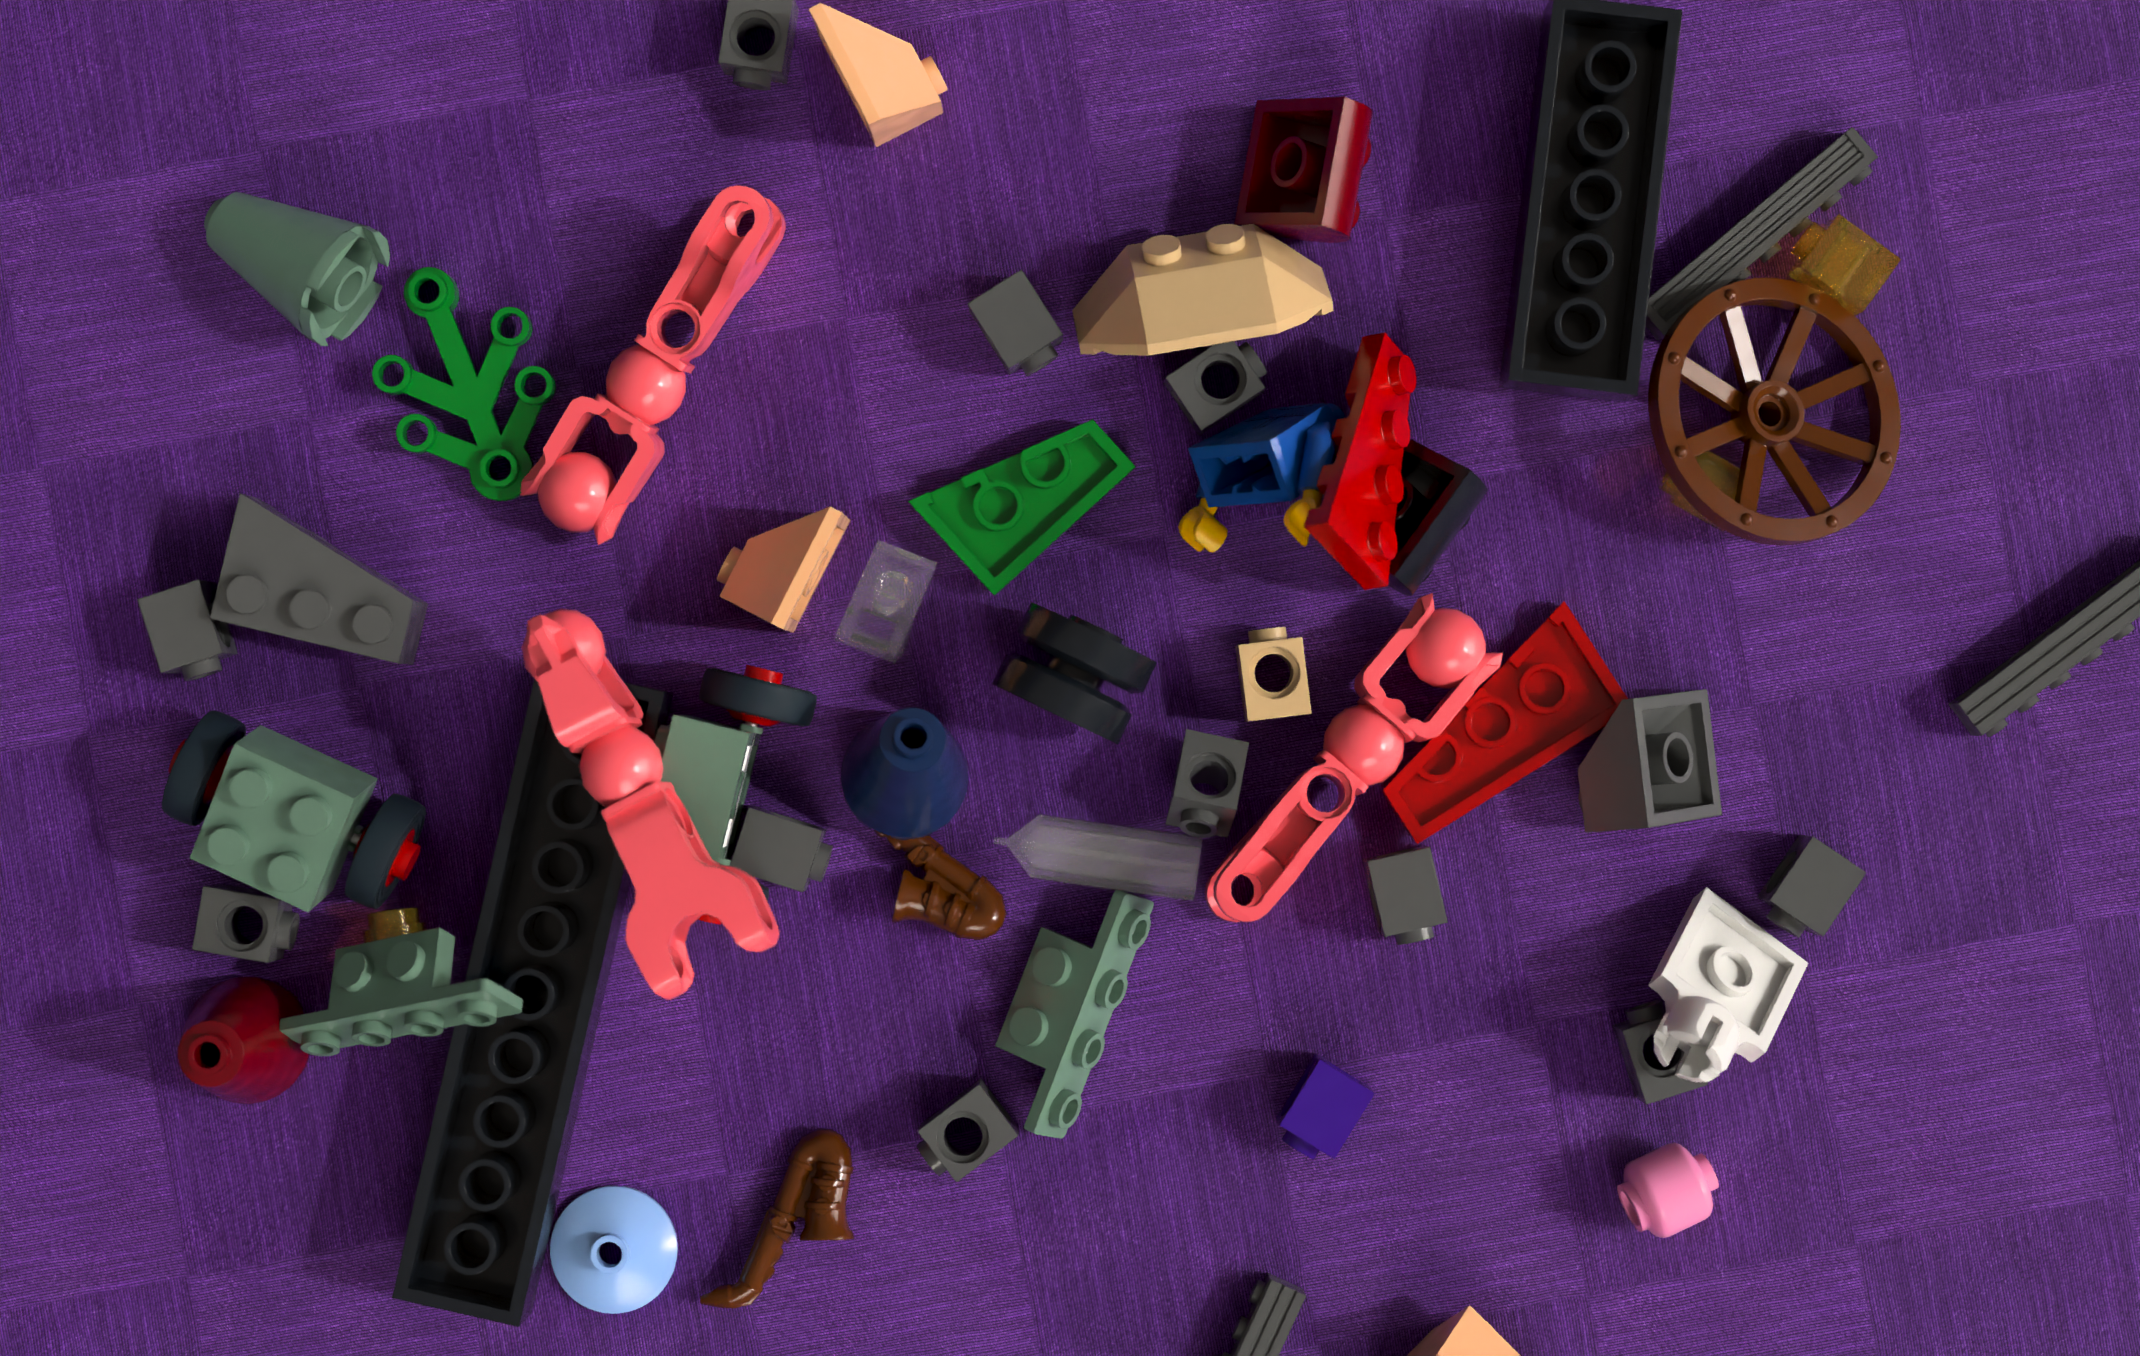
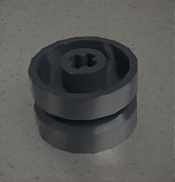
(1075, 671)

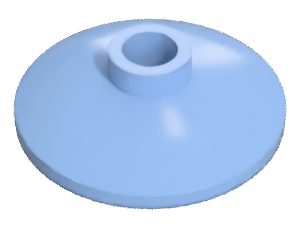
(631, 1222)

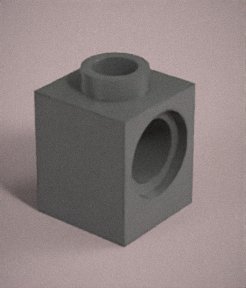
(774, 65)
(1017, 325)
(1198, 406)
(183, 632)
(1209, 761)
(781, 849)
(1809, 887)
(1405, 894)
(218, 928)
(1649, 1081)
(979, 1105)

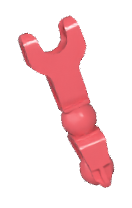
(650, 377)
(1358, 751)
(645, 817)

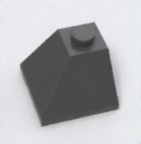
(1651, 765)

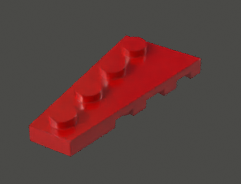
(1366, 478)
(1519, 720)

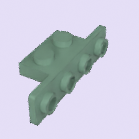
(397, 991)
(1067, 1005)

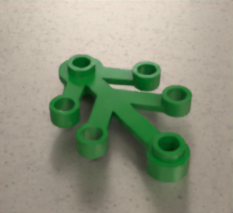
(471, 394)

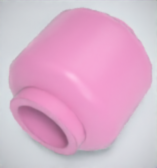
(1667, 1190)

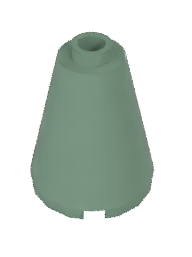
(300, 261)

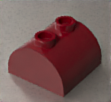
(1305, 168)

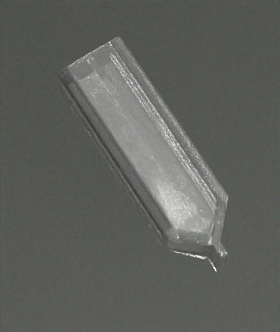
(1107, 856)

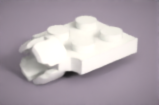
(1721, 989)

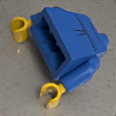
(1259, 462)

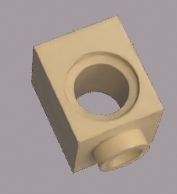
(1289, 701)

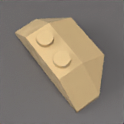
(1199, 293)

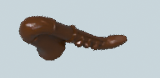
(948, 894)
(811, 1189)

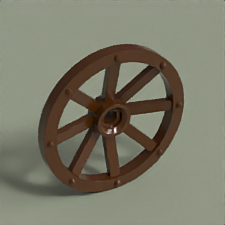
(1780, 408)

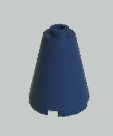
(904, 774)

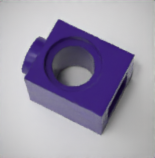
(1323, 1109)

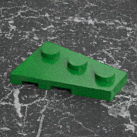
(1024, 503)

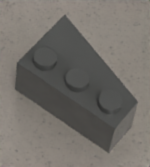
(308, 590)

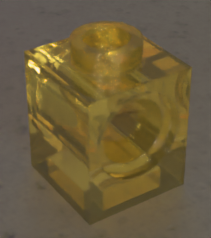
(1842, 263)

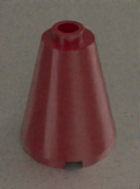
(236, 1041)

